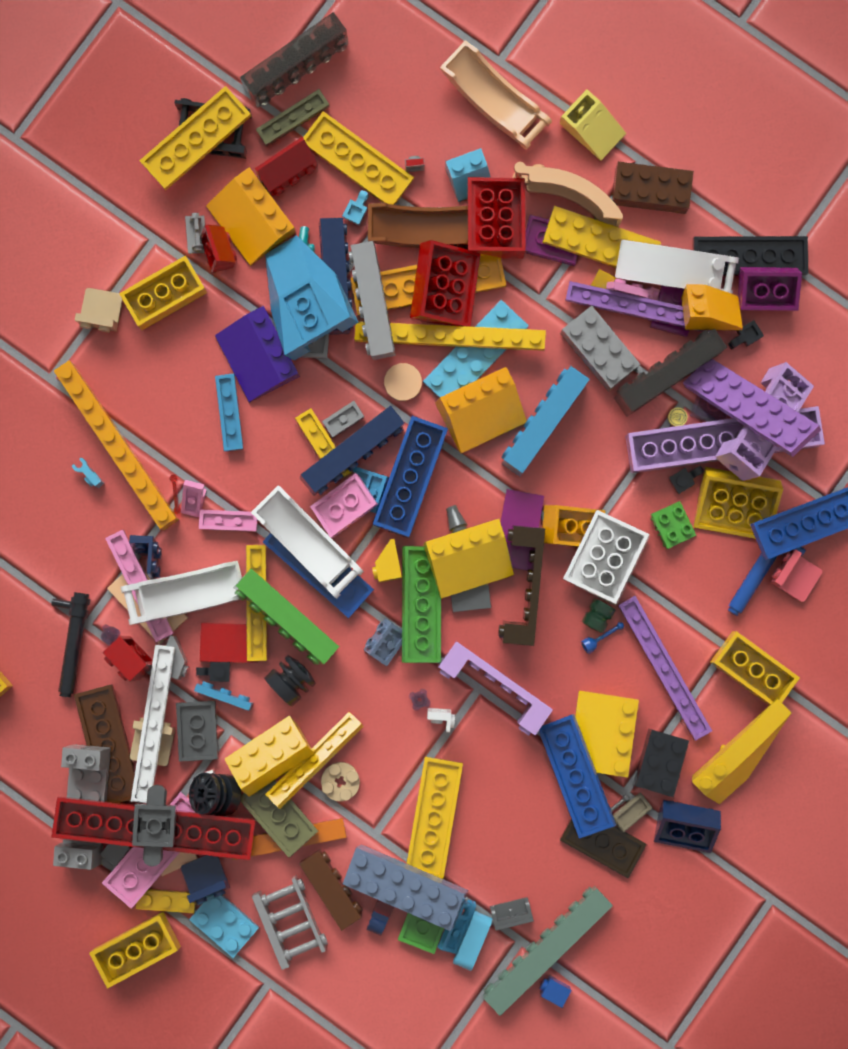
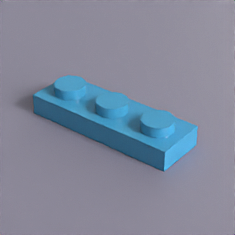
(224, 695)

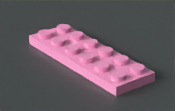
(134, 877)

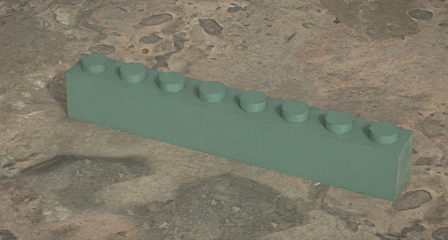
(546, 950)

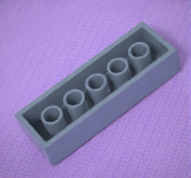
(405, 887)

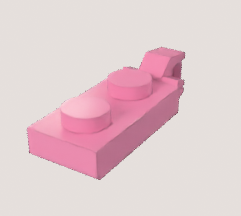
(634, 289)

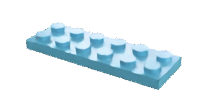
(469, 363)

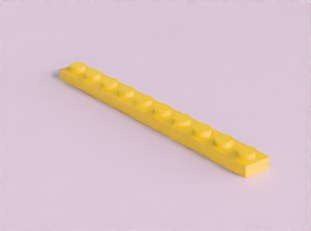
(462, 336)

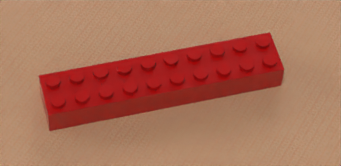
(114, 824)

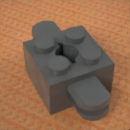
(154, 825)

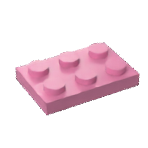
(344, 505)

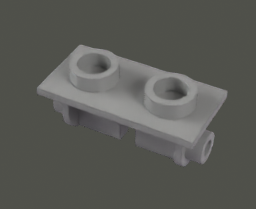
(194, 229)

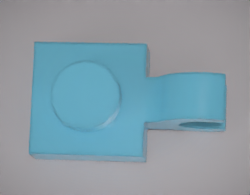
(355, 210)
(91, 477)

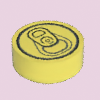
(677, 417)

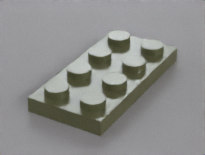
(286, 825)

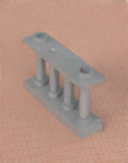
(270, 919)

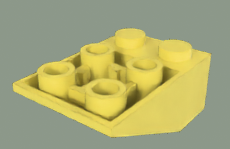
(592, 125)

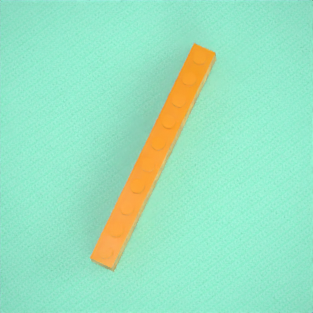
(116, 445)

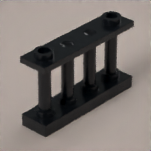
(234, 149)

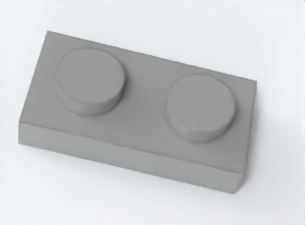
(343, 419)

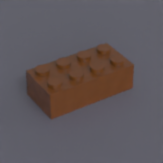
(652, 187)

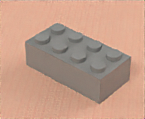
(600, 348)

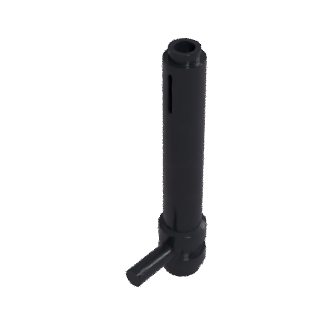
(78, 613)

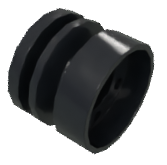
(290, 680)
(214, 794)

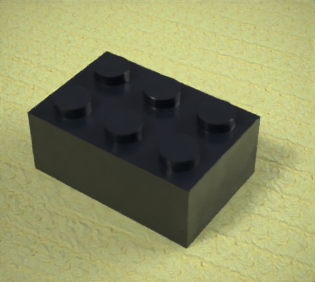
(660, 762)

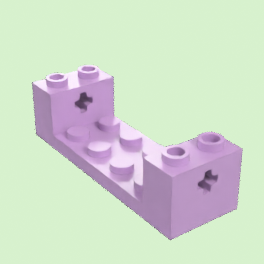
(750, 452)
(534, 714)

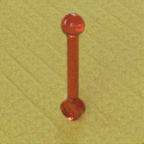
(173, 478)

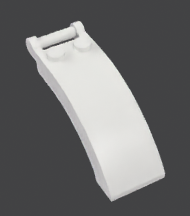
(673, 266)
(306, 540)
(183, 592)

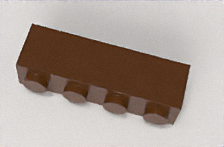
(330, 889)

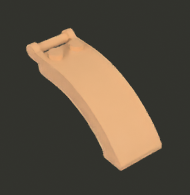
(493, 94)
(572, 187)

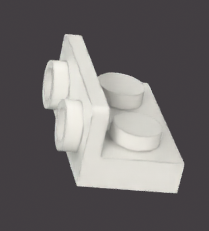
(438, 715)

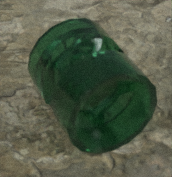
(598, 615)

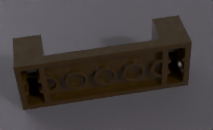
(521, 632)

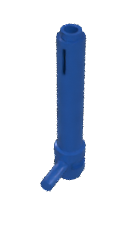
(752, 582)

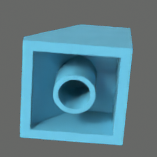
(464, 166)

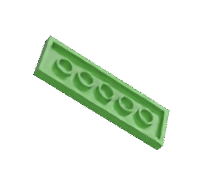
(419, 609)

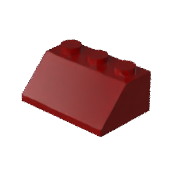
(286, 167)

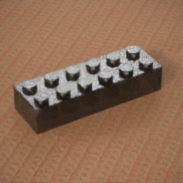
(295, 60)
(670, 372)

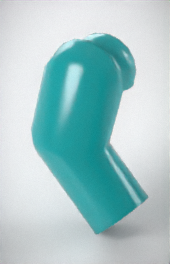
(303, 235)

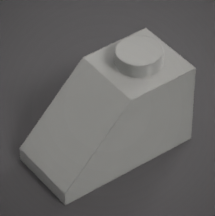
(179, 664)

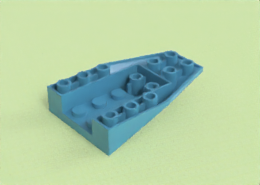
(304, 297)

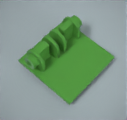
(673, 525)

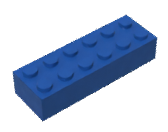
(410, 477)

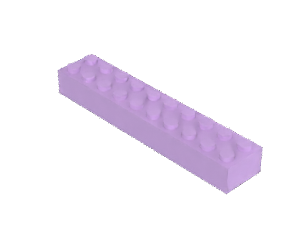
(693, 443)

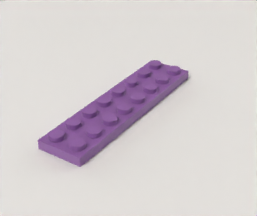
(752, 407)

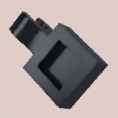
(748, 335)
(684, 480)
(218, 671)

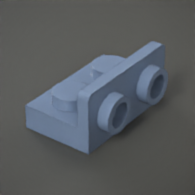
(384, 642)

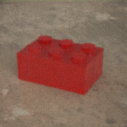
(128, 658)

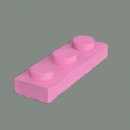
(227, 520)

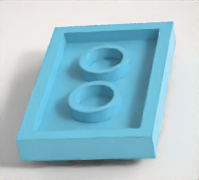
(224, 924)

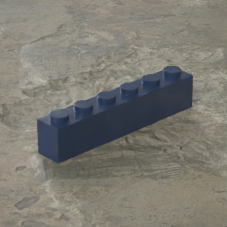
(333, 254)
(352, 450)

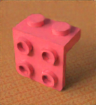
(796, 575)

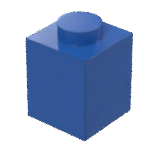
(554, 991)

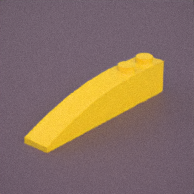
(741, 755)

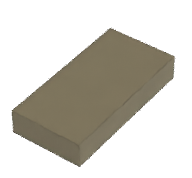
(631, 812)

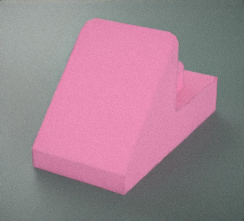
(192, 498)

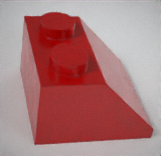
(218, 248)

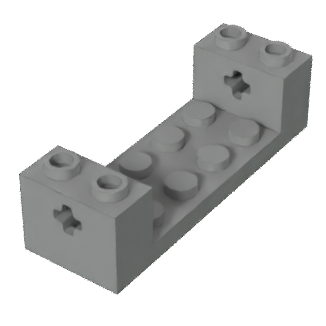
(88, 781)

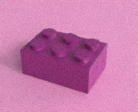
(769, 288)

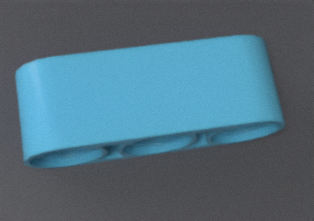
(472, 941)

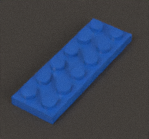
(802, 524)
(350, 597)
(576, 776)

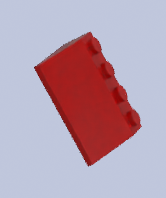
(497, 217)
(445, 284)

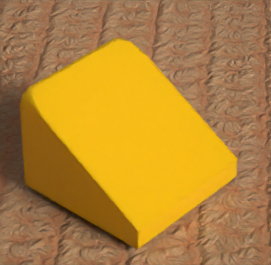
(601, 279)

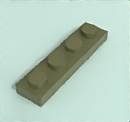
(292, 117)

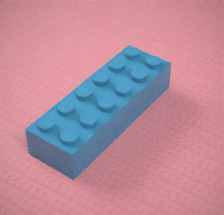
(545, 421)

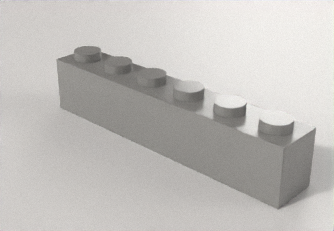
(372, 299)

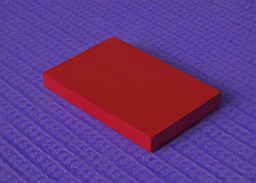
(223, 643)

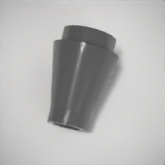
(455, 519)

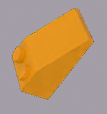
(710, 309)
(566, 524)

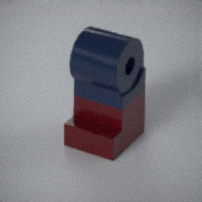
(379, 917)

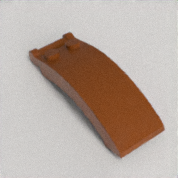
(413, 225)

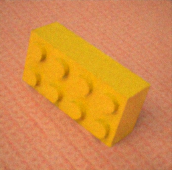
(163, 293)
(754, 669)
(269, 756)
(135, 950)

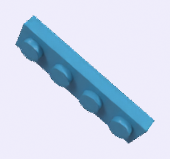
(229, 412)

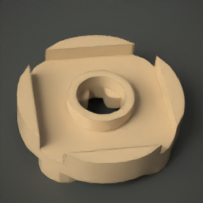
(350, 776)

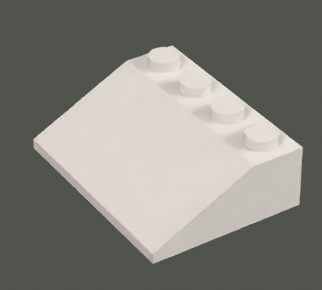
(606, 557)

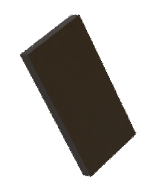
(609, 847)

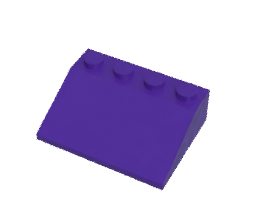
(256, 354)

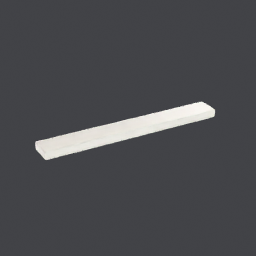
(153, 722)

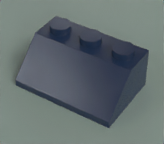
(687, 826)

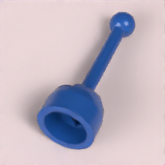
(590, 644)

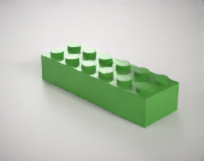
(286, 617)

